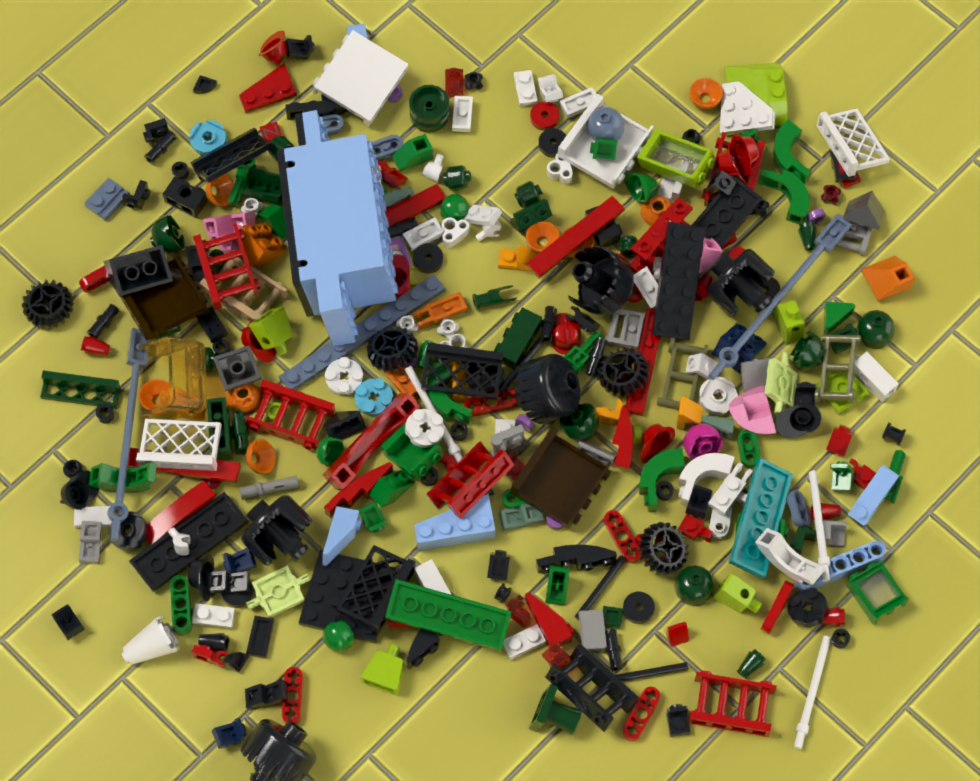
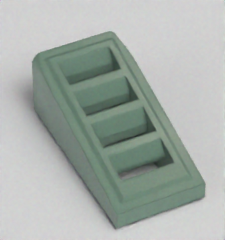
(397, 196)
(722, 425)

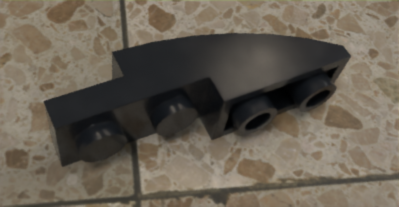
(323, 107)
(584, 556)
(423, 644)

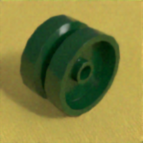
(429, 108)

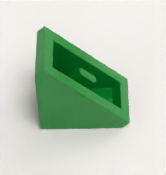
(274, 217)
(835, 314)
(557, 585)

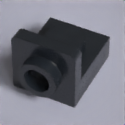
(155, 129)
(721, 182)
(805, 393)
(498, 565)
(678, 720)

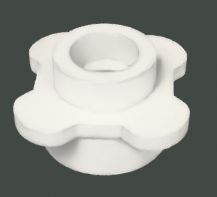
(252, 202)
(407, 320)
(447, 323)

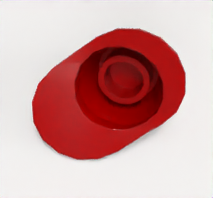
(274, 48)
(745, 151)
(728, 163)
(402, 271)
(565, 334)
(249, 338)
(655, 440)

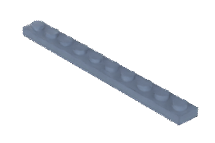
(370, 326)

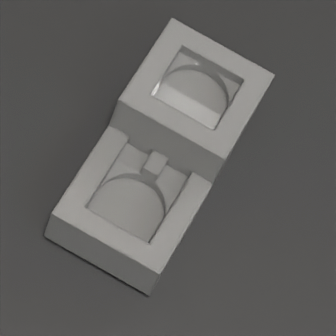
(90, 542)

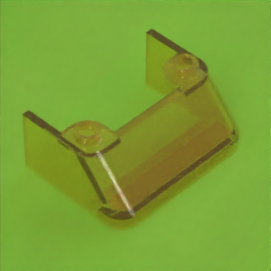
(186, 378)

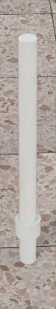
(453, 449)
(823, 559)
(802, 727)

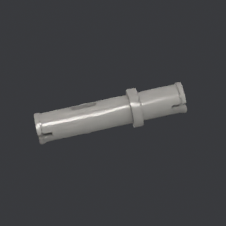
(260, 489)

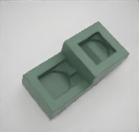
(520, 517)

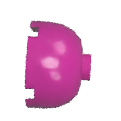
(702, 440)

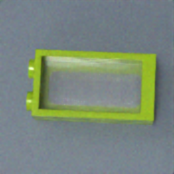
(676, 158)

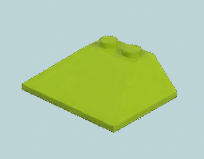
(766, 83)

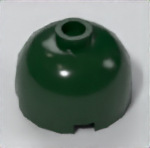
(166, 233)
(876, 329)
(808, 352)
(582, 423)
(694, 585)

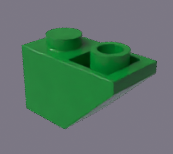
(413, 153)
(391, 487)

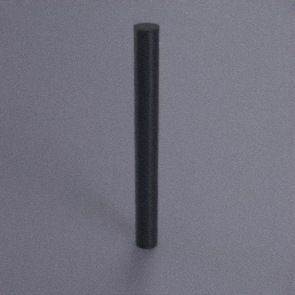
(529, 355)
(602, 585)
(652, 671)

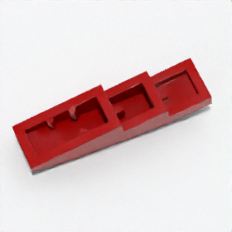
(357, 488)
(179, 511)

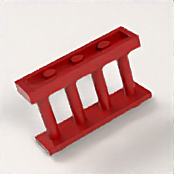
(720, 144)
(652, 241)
(213, 278)
(289, 396)
(477, 486)
(720, 719)

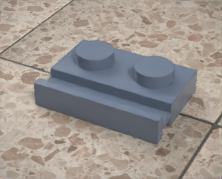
(106, 199)

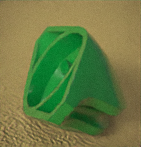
(641, 186)

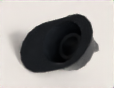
(798, 420)
(77, 492)
(198, 575)

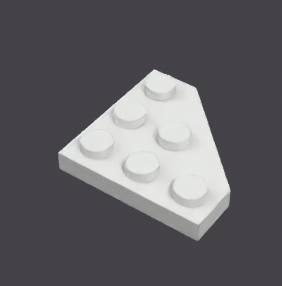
(743, 110)

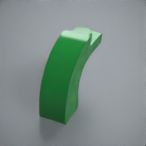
(783, 159)
(794, 190)
(442, 403)
(660, 465)
(137, 479)

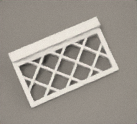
(839, 144)
(174, 459)

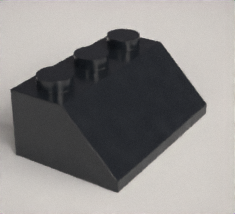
(138, 270)

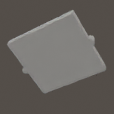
(754, 373)

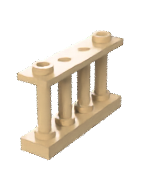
(241, 307)

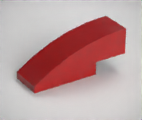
(624, 439)

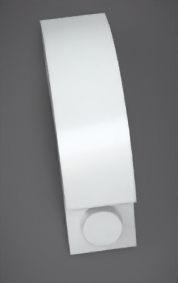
(704, 466)
(786, 559)

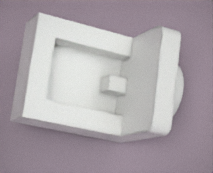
(549, 88)
(700, 365)

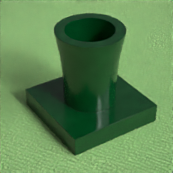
(555, 712)

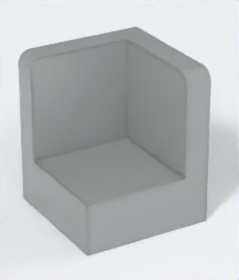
(834, 533)

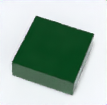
(612, 617)

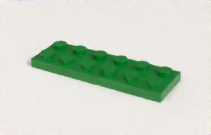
(448, 615)

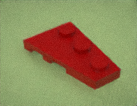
(269, 90)

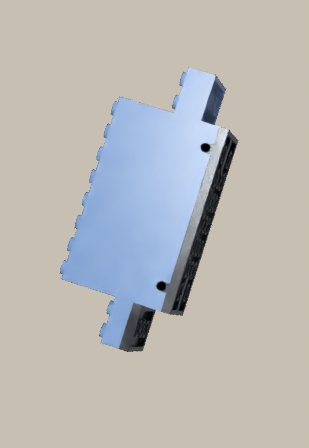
(335, 226)

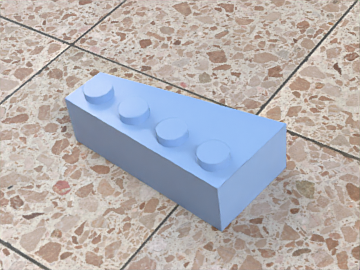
(450, 530)

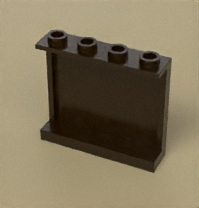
(166, 304)
(560, 480)

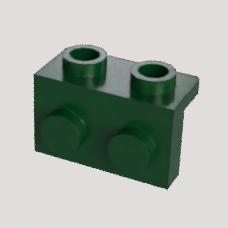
(263, 186)
(531, 215)

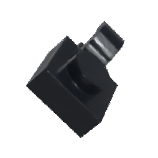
(585, 321)

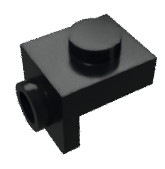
(299, 48)
(141, 194)
(699, 501)
(67, 622)

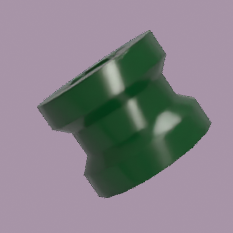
(626, 244)

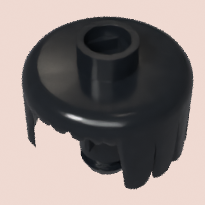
(740, 279)
(604, 280)
(547, 388)
(276, 527)
(278, 752)

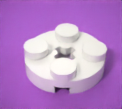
(343, 366)
(708, 401)
(433, 422)

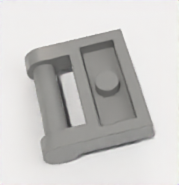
(856, 232)
(630, 331)
(512, 440)

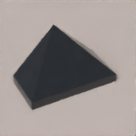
(344, 424)

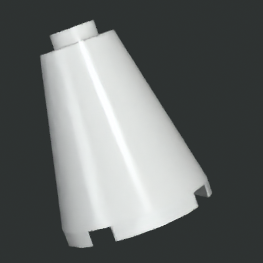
(151, 642)

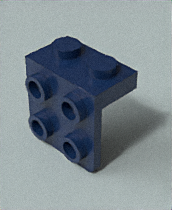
(749, 350)

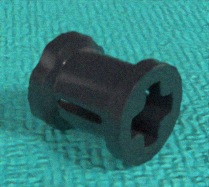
(893, 433)

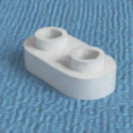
(719, 519)

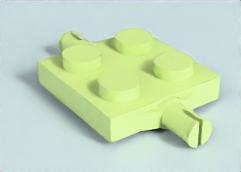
(781, 383)
(278, 591)

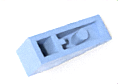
(873, 495)
(341, 533)

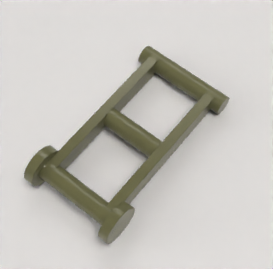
(678, 375)
(850, 394)

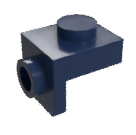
(240, 561)
(229, 734)

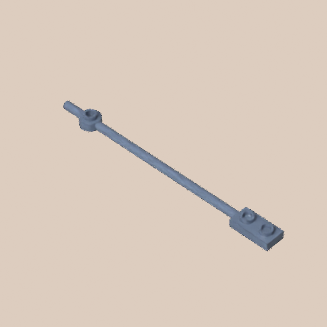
(825, 241)
(137, 359)

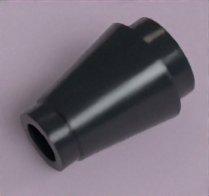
(215, 641)

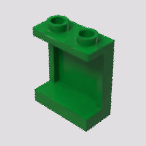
(408, 457)

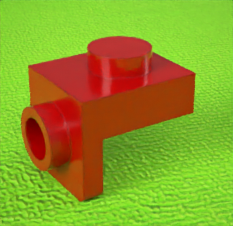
(839, 440)

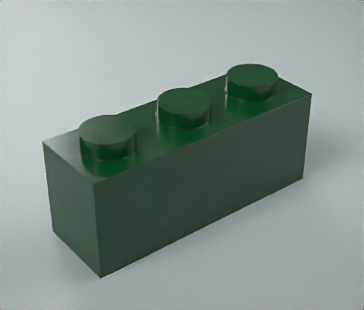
(518, 337)
(219, 412)

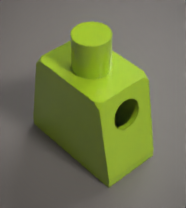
(787, 318)
(272, 330)
(737, 594)
(384, 670)

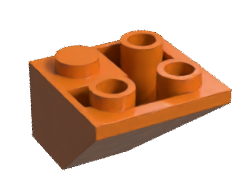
(261, 244)
(888, 277)

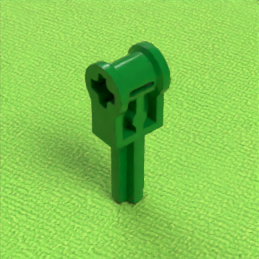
(242, 177)
(579, 356)
(895, 466)

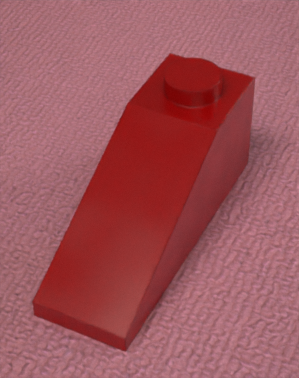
(550, 623)

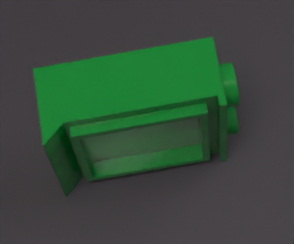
(876, 591)

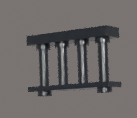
(599, 675)

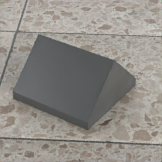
(865, 211)
(237, 368)

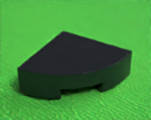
(204, 85)
(236, 660)

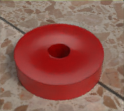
(544, 108)

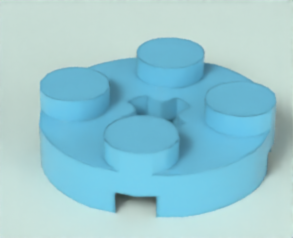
(207, 128)
(366, 389)

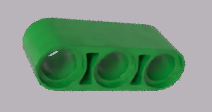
(177, 597)

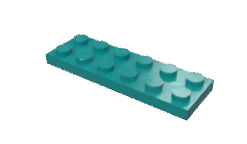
(761, 511)

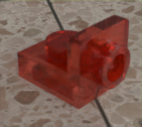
(454, 82)
(518, 466)
(518, 614)
(556, 655)

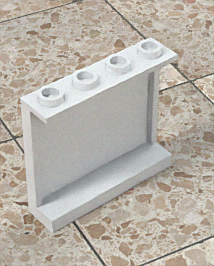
(360, 77)
(577, 146)

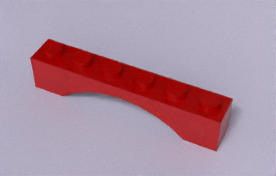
(352, 459)

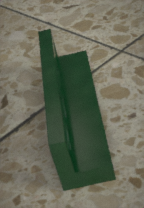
(78, 383)

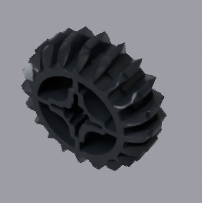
(34, 311)
(392, 349)
(628, 380)
(656, 557)

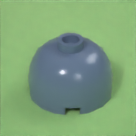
(606, 124)

